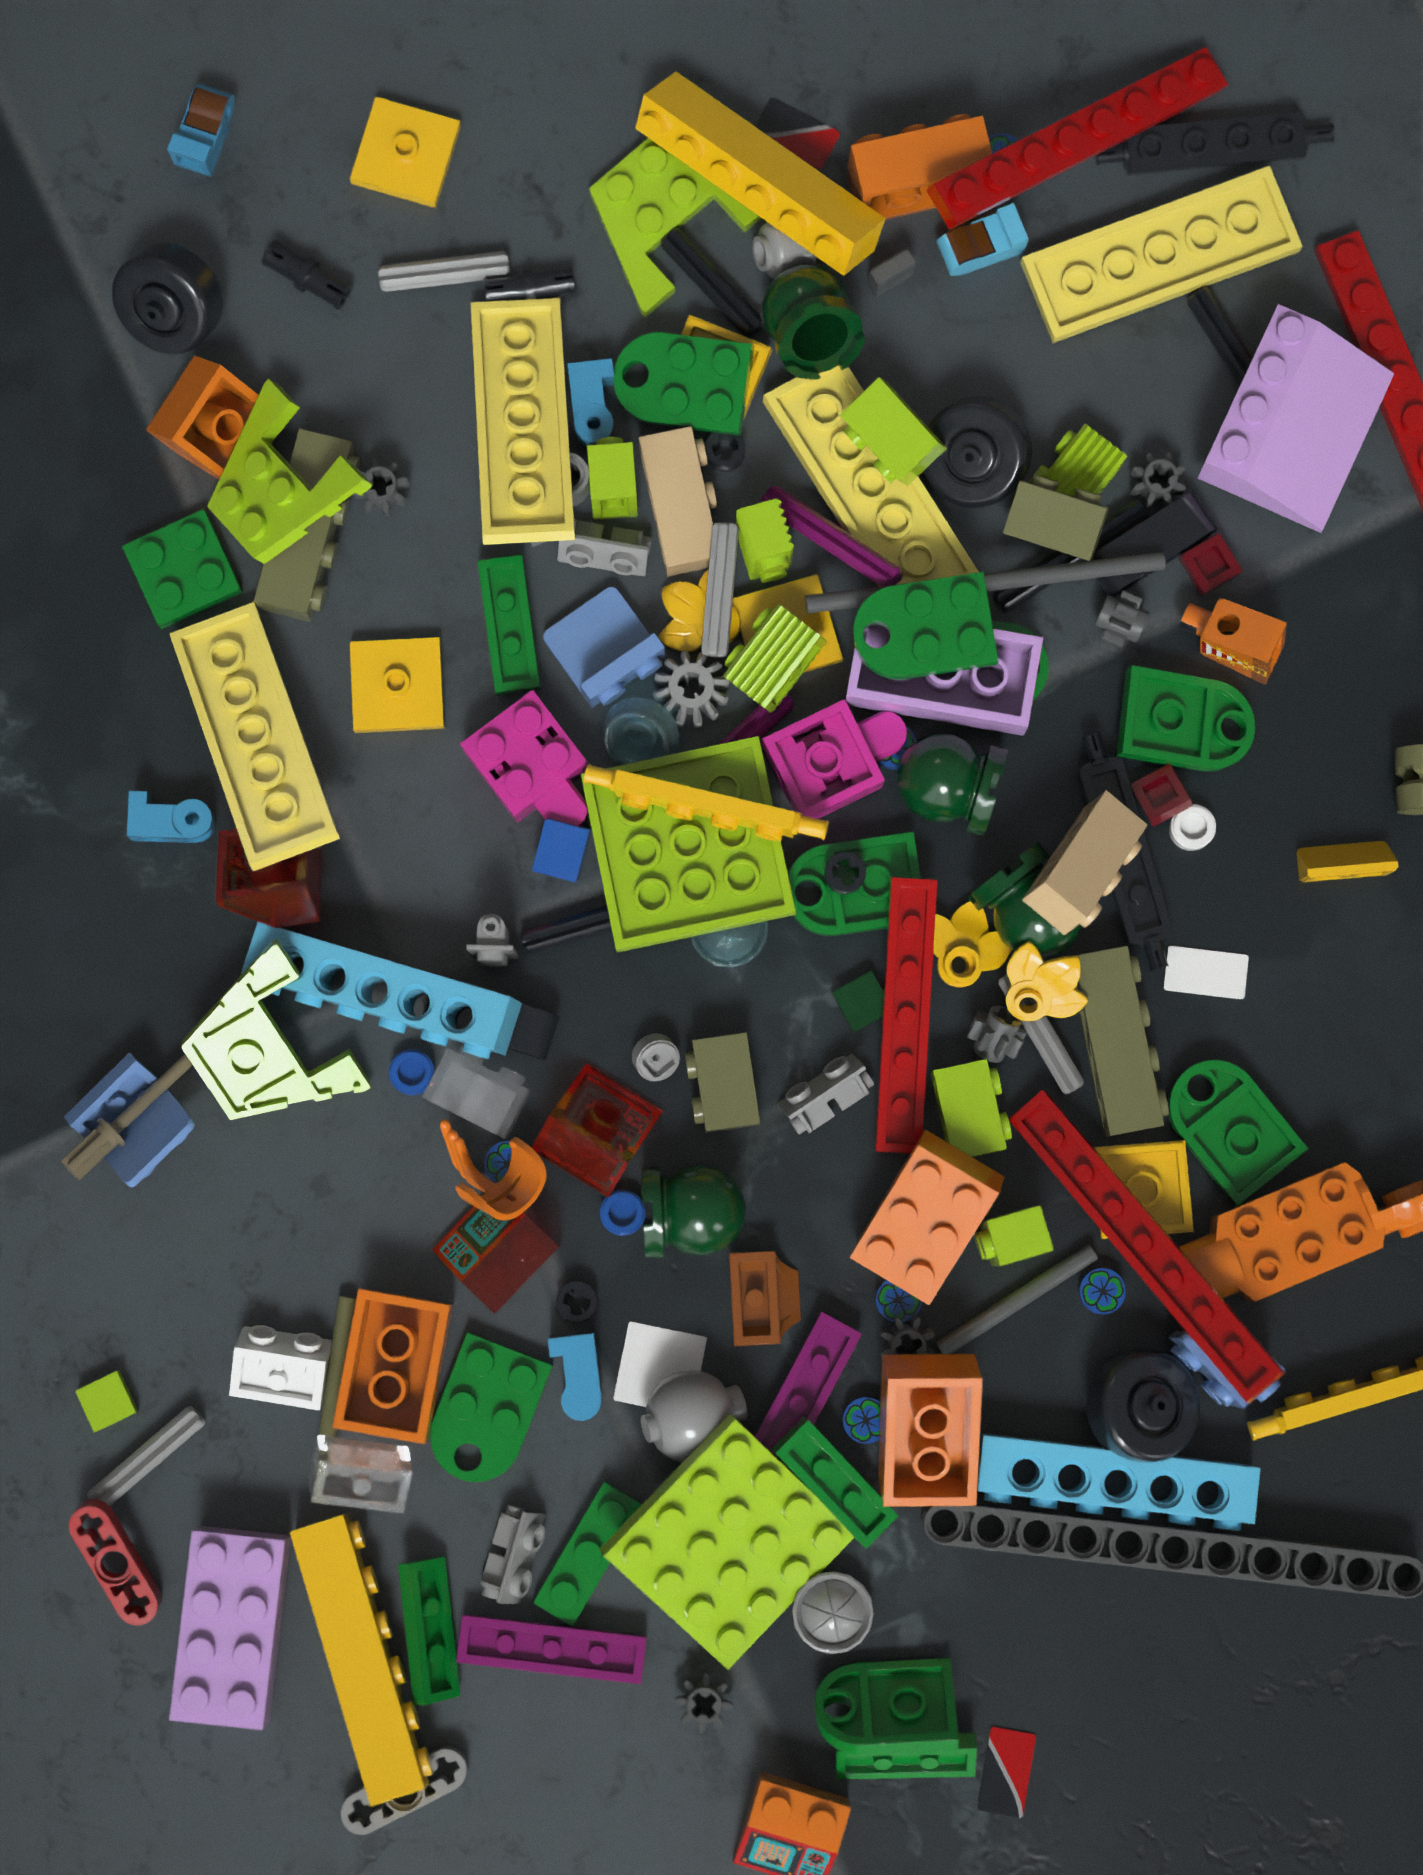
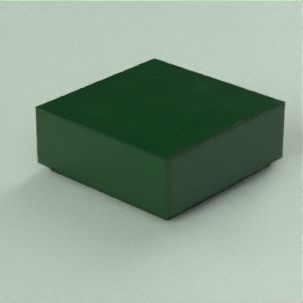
(860, 1001)

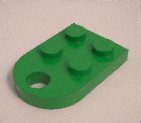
(688, 381)
(931, 627)
(1180, 719)
(869, 905)
(1233, 1131)
(487, 1405)
(892, 1707)

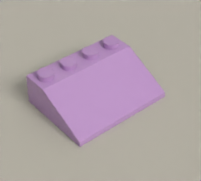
(1297, 420)

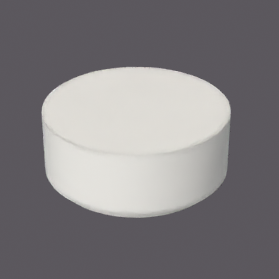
(1192, 828)

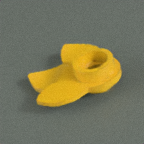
(687, 606)
(968, 938)
(1047, 982)

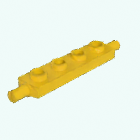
(725, 811)
(1342, 1398)

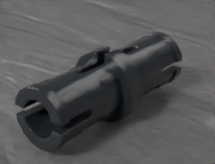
(306, 274)
(531, 286)

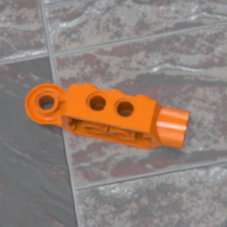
(1301, 1232)

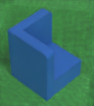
(562, 850)

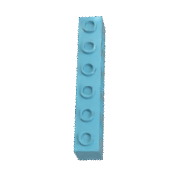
(492, 1012)
(1235, 1481)

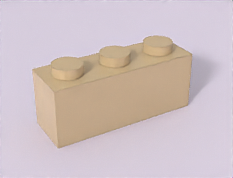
(679, 498)
(1086, 864)

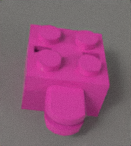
(835, 760)
(531, 764)

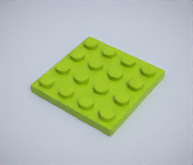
(685, 876)
(727, 1541)

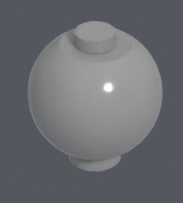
(687, 1410)

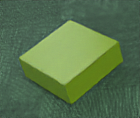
(106, 1401)

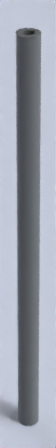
(1011, 579)

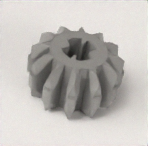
(707, 685)

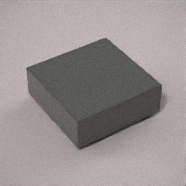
(891, 272)

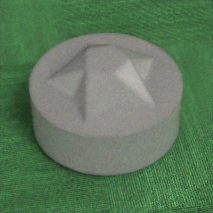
(655, 1057)

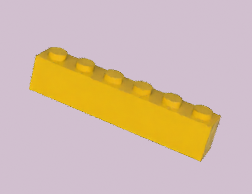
(759, 173)
(361, 1660)

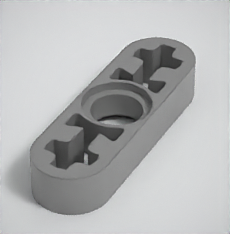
(380, 1818)

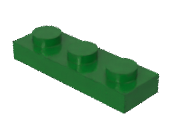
(508, 625)
(834, 1482)
(581, 1561)
(429, 1630)
(910, 1764)

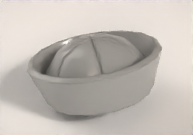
(833, 1612)

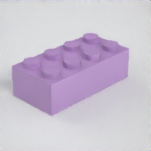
(980, 697)
(230, 1627)

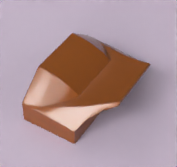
(762, 1298)

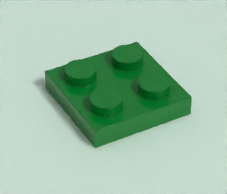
(182, 569)

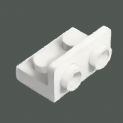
(280, 1367)

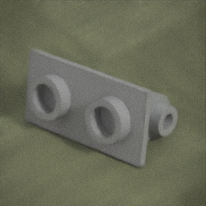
(624, 552)
(492, 942)
(807, 1101)
(510, 1576)

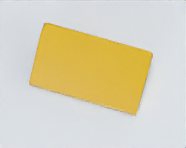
(1345, 861)

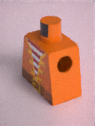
(1251, 647)

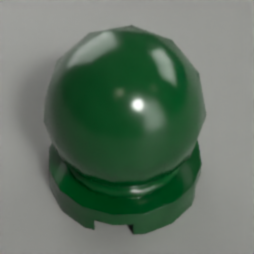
(811, 321)
(949, 780)
(1012, 916)
(692, 1210)

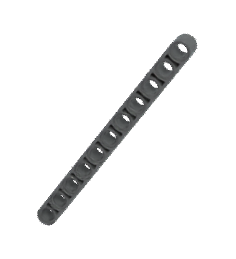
(1194, 1558)

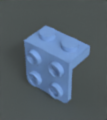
(604, 647)
(149, 1135)
(1216, 1384)

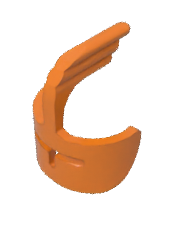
(522, 1180)

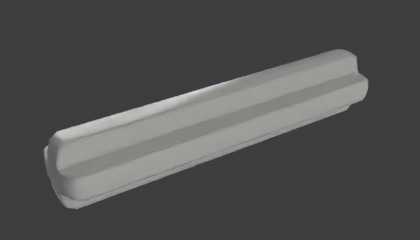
(443, 271)
(720, 589)
(1049, 1047)
(147, 1456)

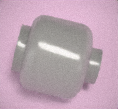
(777, 252)

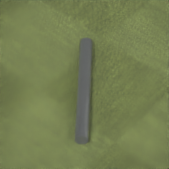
(1016, 1300)

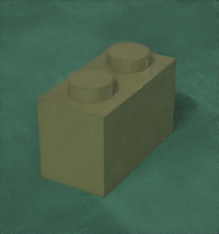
(1056, 518)
(724, 1083)

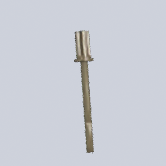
(106, 1136)

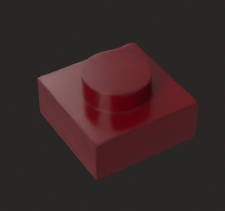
(1210, 564)
(1161, 795)

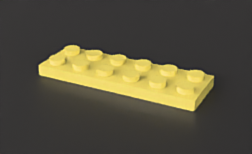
(1161, 254)
(522, 421)
(884, 515)
(254, 737)

